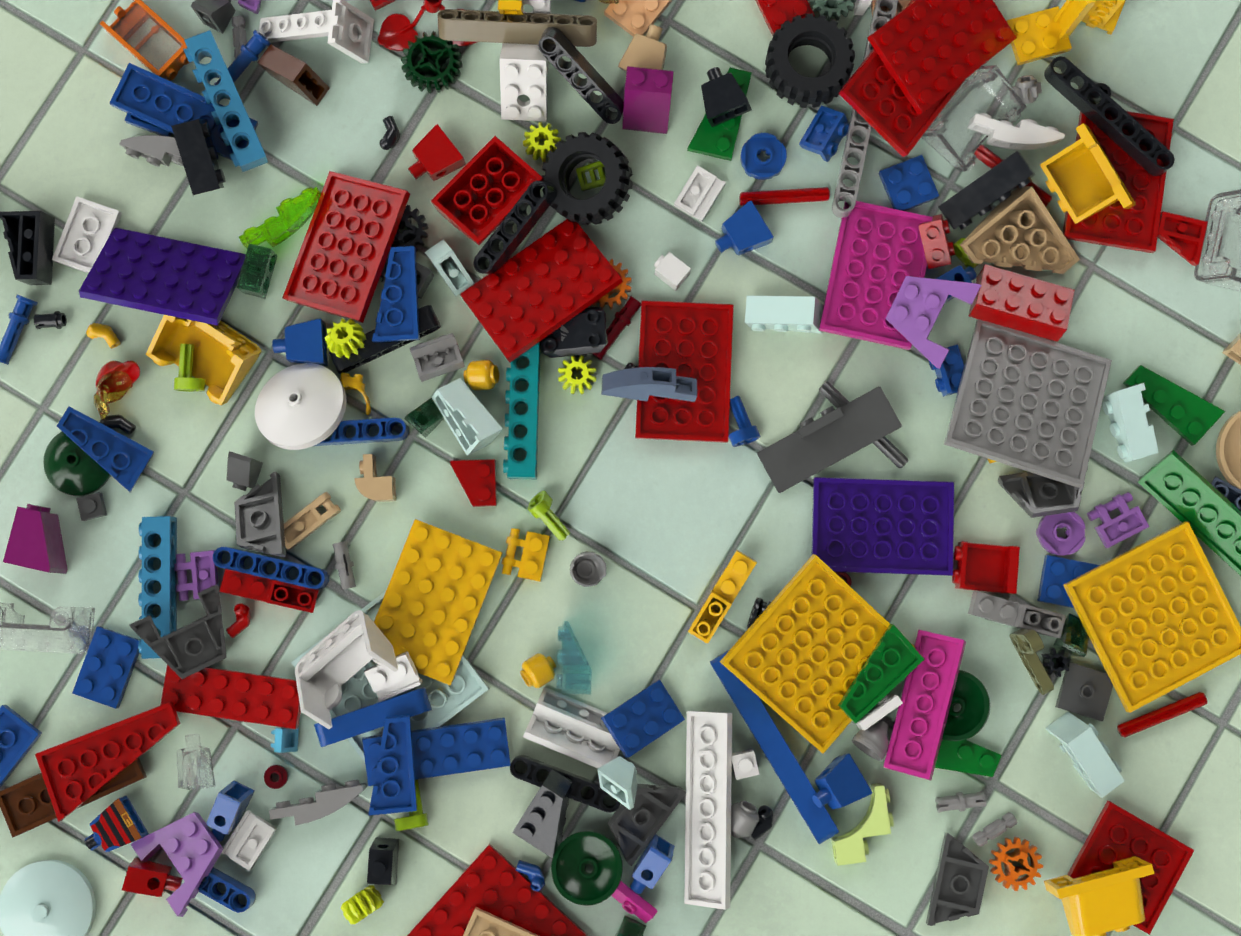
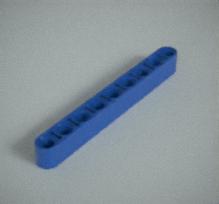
(777, 753)

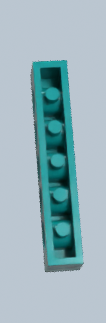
(528, 467)

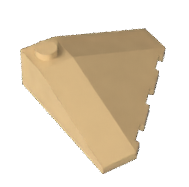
(1021, 235)

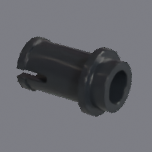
(50, 320)

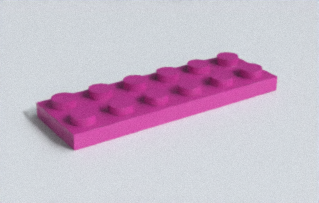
(925, 706)

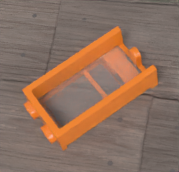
(149, 39)

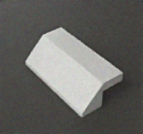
(571, 729)

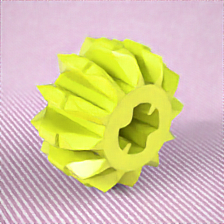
(533, 139)
(345, 338)
(568, 374)
(362, 904)

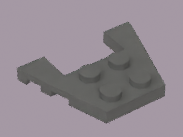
(192, 645)

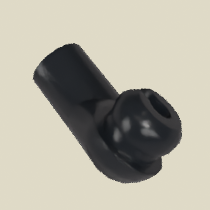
(119, 421)

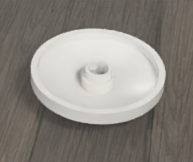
(300, 406)

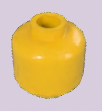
(481, 375)
(538, 670)

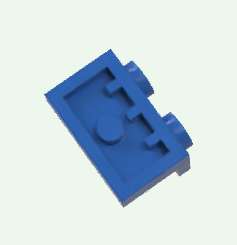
(825, 132)
(950, 372)

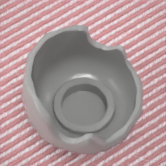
(588, 569)

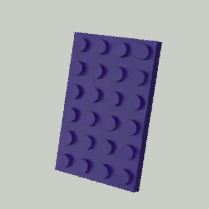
(164, 276)
(883, 525)

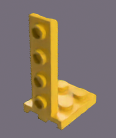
(1104, 14)
(1047, 31)

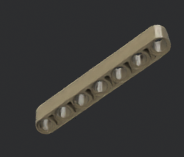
(514, 29)

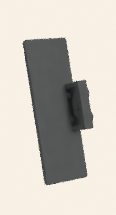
(829, 439)

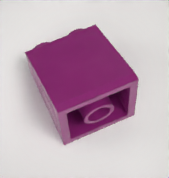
(647, 100)
(36, 540)

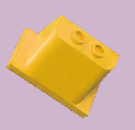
(1085, 178)
(1103, 899)

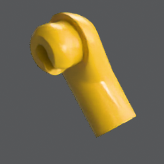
(104, 331)

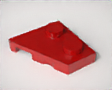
(1183, 235)
(477, 480)

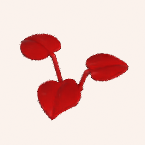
(397, 30)

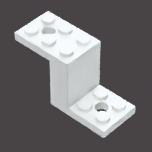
(524, 73)

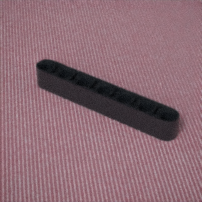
(1120, 117)

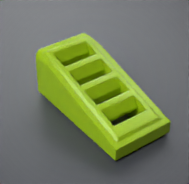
(590, 168)

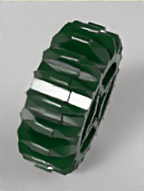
(424, 67)

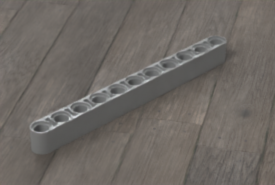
(859, 128)

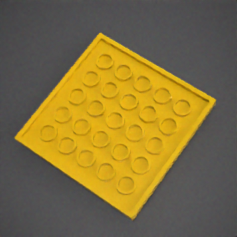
(1156, 616)
(808, 651)

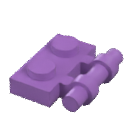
(1120, 527)
(203, 573)

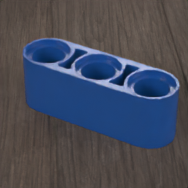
(233, 889)

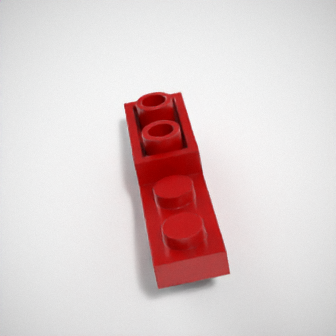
(269, 590)

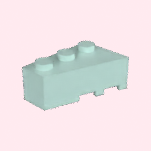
(784, 313)
(466, 416)
(1130, 423)
(1087, 753)

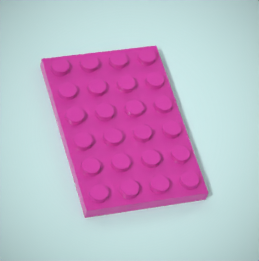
(868, 267)

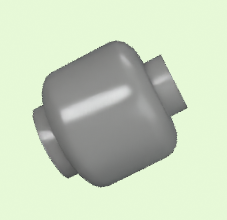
(743, 819)

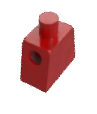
(436, 156)
(141, 874)

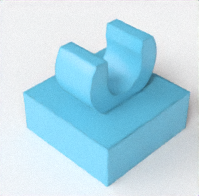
(285, 740)

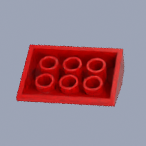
(485, 190)

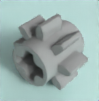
(1027, 88)

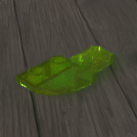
(293, 215)

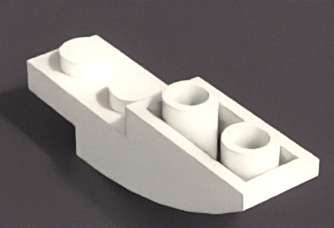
(1022, 136)

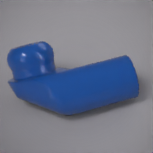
(534, 874)

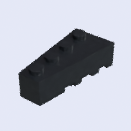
(986, 190)

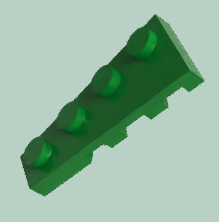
(720, 139)
(881, 673)

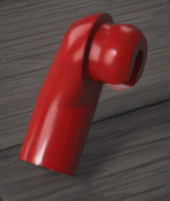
(242, 620)

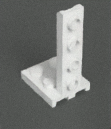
(344, 25)

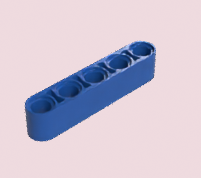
(362, 432)
(260, 567)
(372, 716)

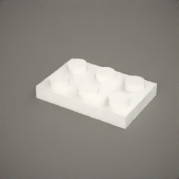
(85, 234)

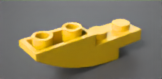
(722, 596)

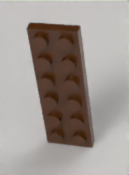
(29, 804)

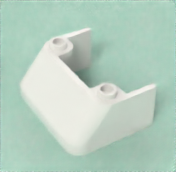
(336, 661)

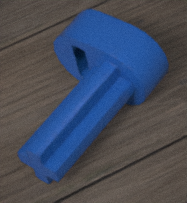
(746, 432)

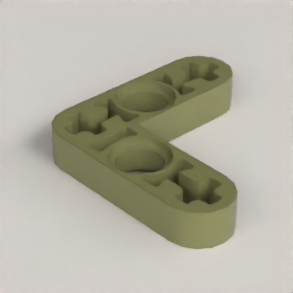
(1027, 643)

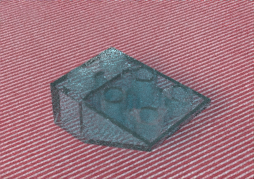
(575, 670)

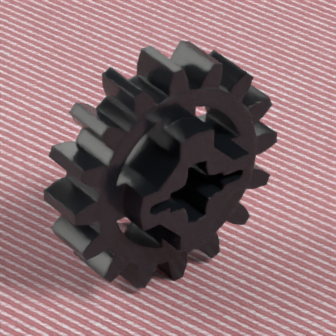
(412, 232)

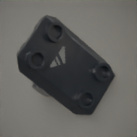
(578, 336)

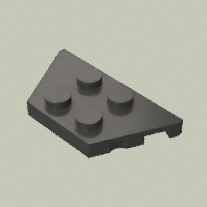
(1040, 494)
(261, 518)
(637, 826)
(957, 883)

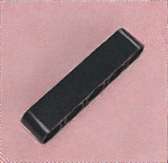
(577, 66)
(524, 225)
(372, 350)
(577, 782)

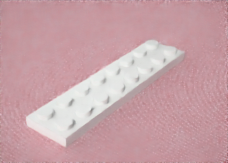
(708, 809)

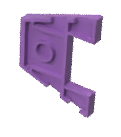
(919, 307)
(191, 850)

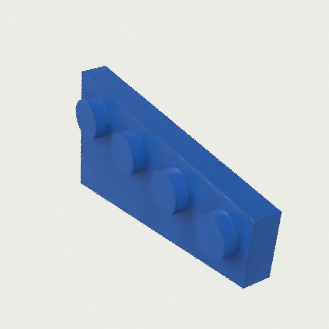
(399, 299)
(111, 450)
(394, 776)

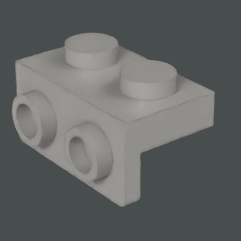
(437, 357)

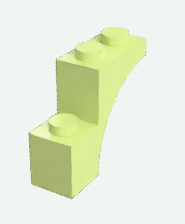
(851, 847)

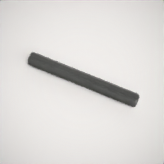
(882, 444)

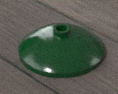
(73, 479)
(974, 709)
(570, 865)

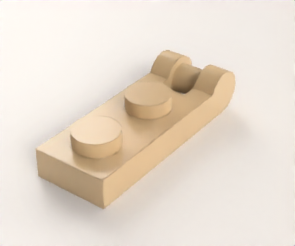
(309, 520)

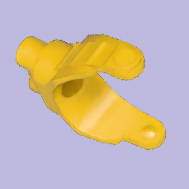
(356, 383)

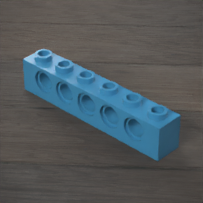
(205, 46)
(167, 597)

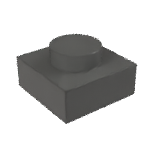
(91, 506)

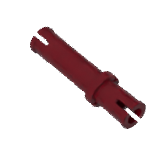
(620, 321)

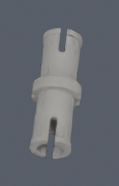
(344, 565)
(960, 801)

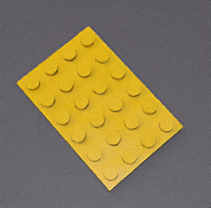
(436, 598)

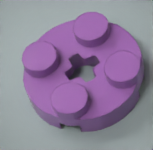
(1057, 545)

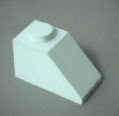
(449, 267)
(619, 781)

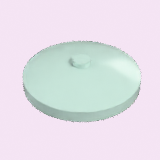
(47, 901)

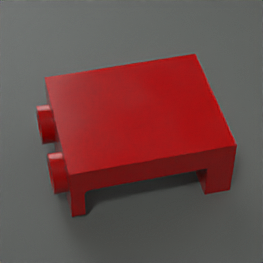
(986, 567)

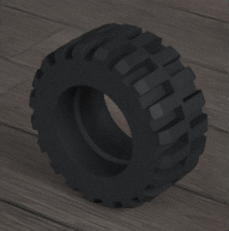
(816, 33)
(616, 184)

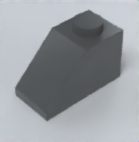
(214, 13)
(242, 471)

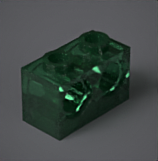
(257, 271)

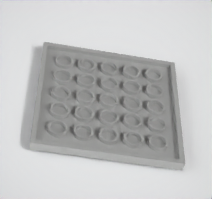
(1028, 403)

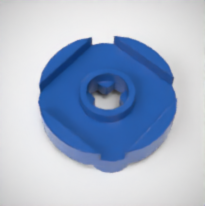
(755, 167)

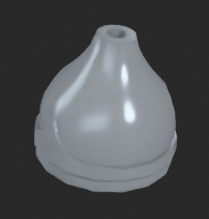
(873, 740)

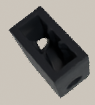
(723, 97)
(383, 861)

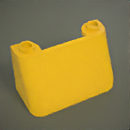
(219, 354)

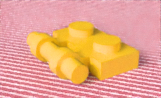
(532, 557)

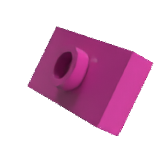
(634, 903)

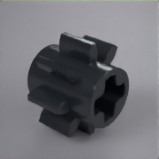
(1061, 659)

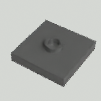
(1085, 691)

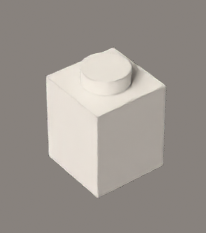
(671, 270)
(744, 764)

